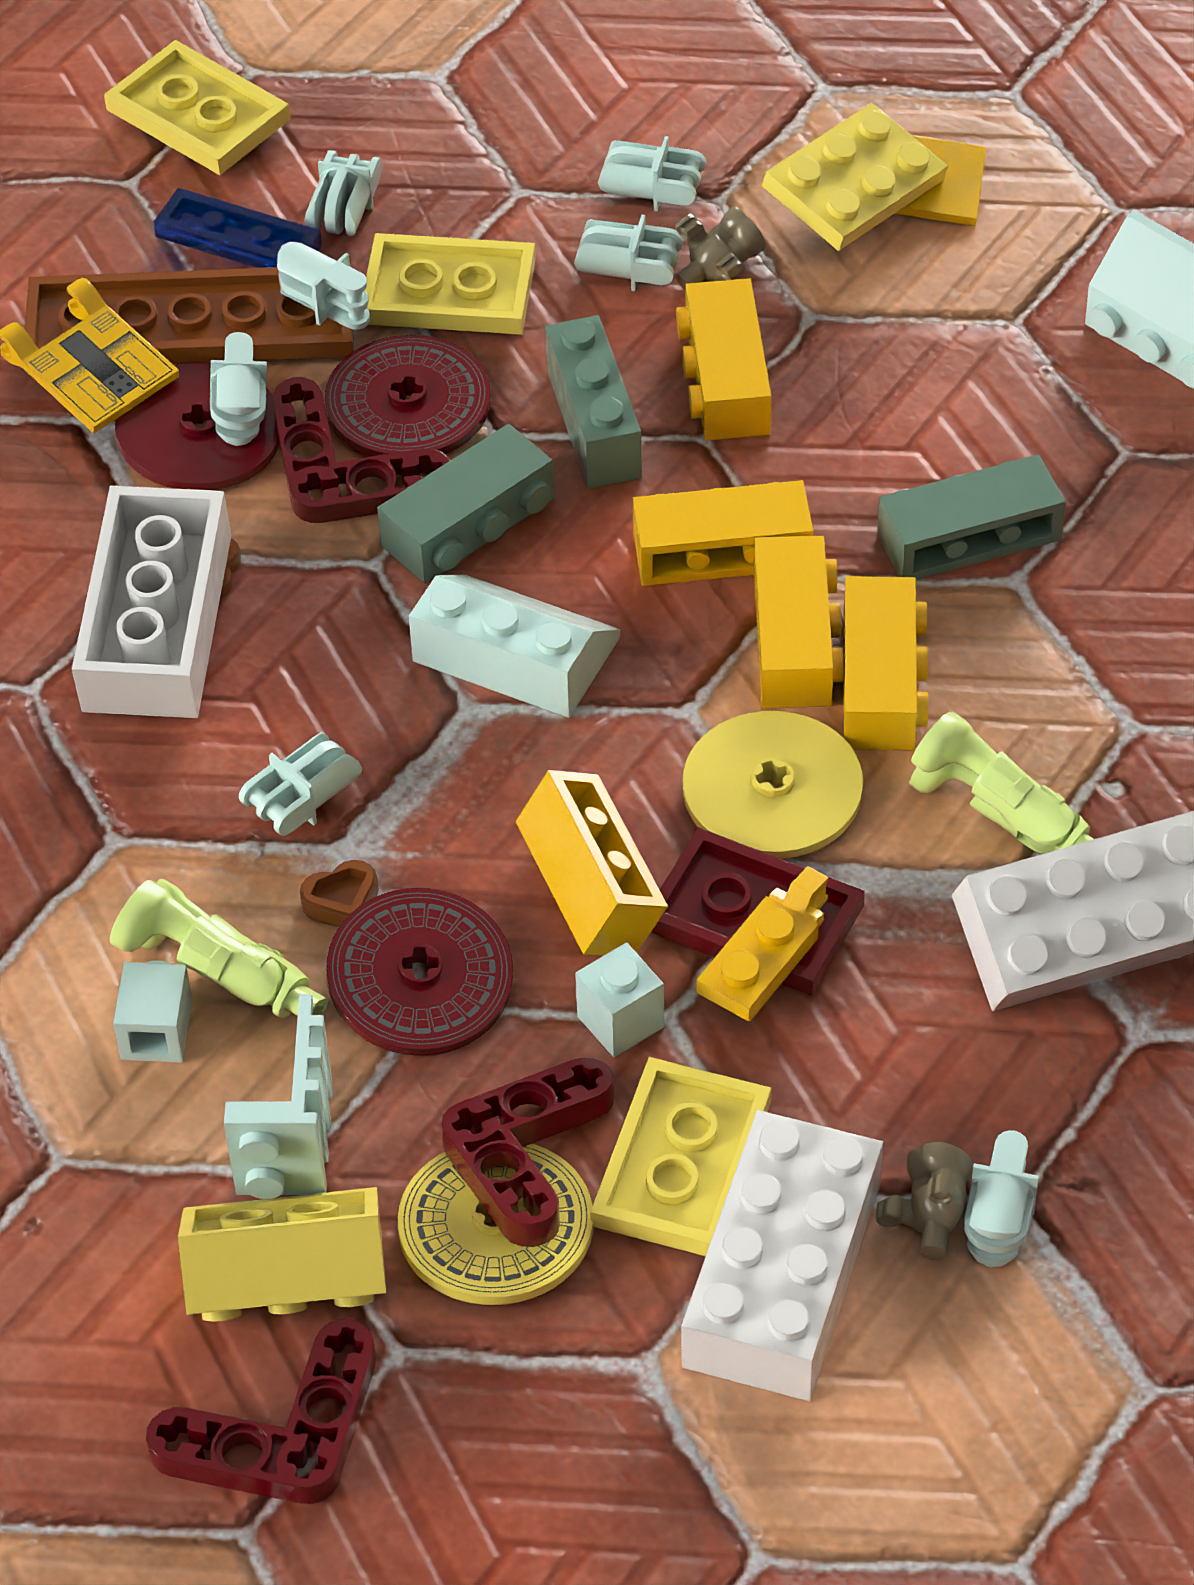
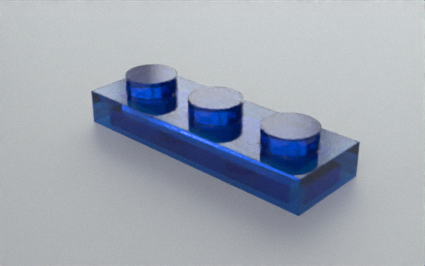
(229, 229)

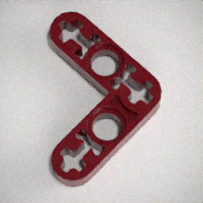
(324, 472)
(489, 1135)
(281, 1447)

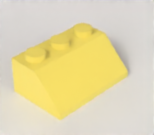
(282, 1253)

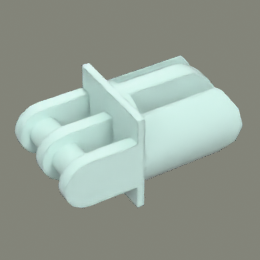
(652, 172)
(343, 192)
(629, 251)
(324, 285)
(238, 391)
(300, 783)
(1000, 1202)

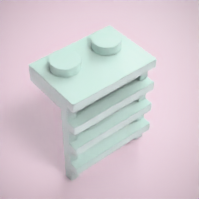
(285, 1143)

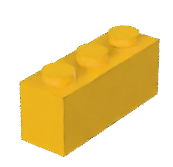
(725, 359)
(713, 529)
(796, 622)
(883, 663)
(590, 863)

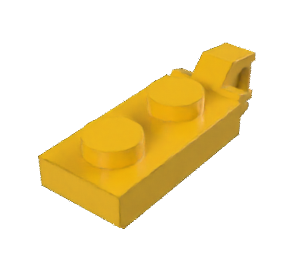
(766, 947)

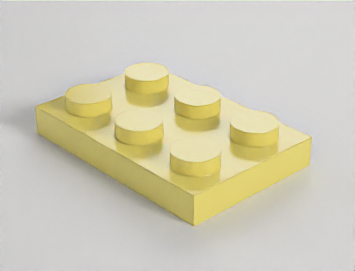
(197, 107)
(854, 176)
(449, 283)
(677, 1155)

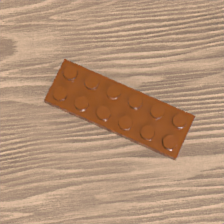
(194, 312)

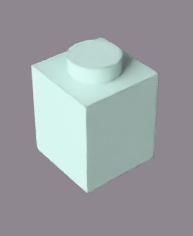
(620, 999)
(153, 1011)

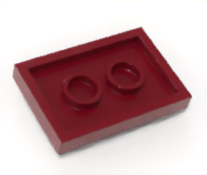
(724, 881)

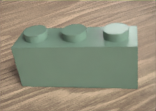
(593, 401)
(466, 503)
(971, 518)

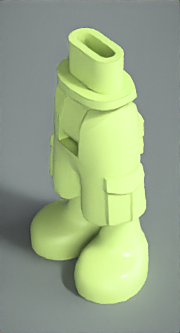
(1000, 786)
(212, 948)

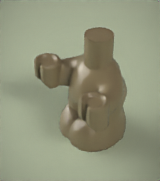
(722, 250)
(938, 1196)

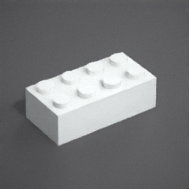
(152, 602)
(1081, 912)
(782, 1255)

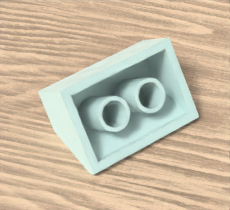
(1147, 295)
(508, 642)

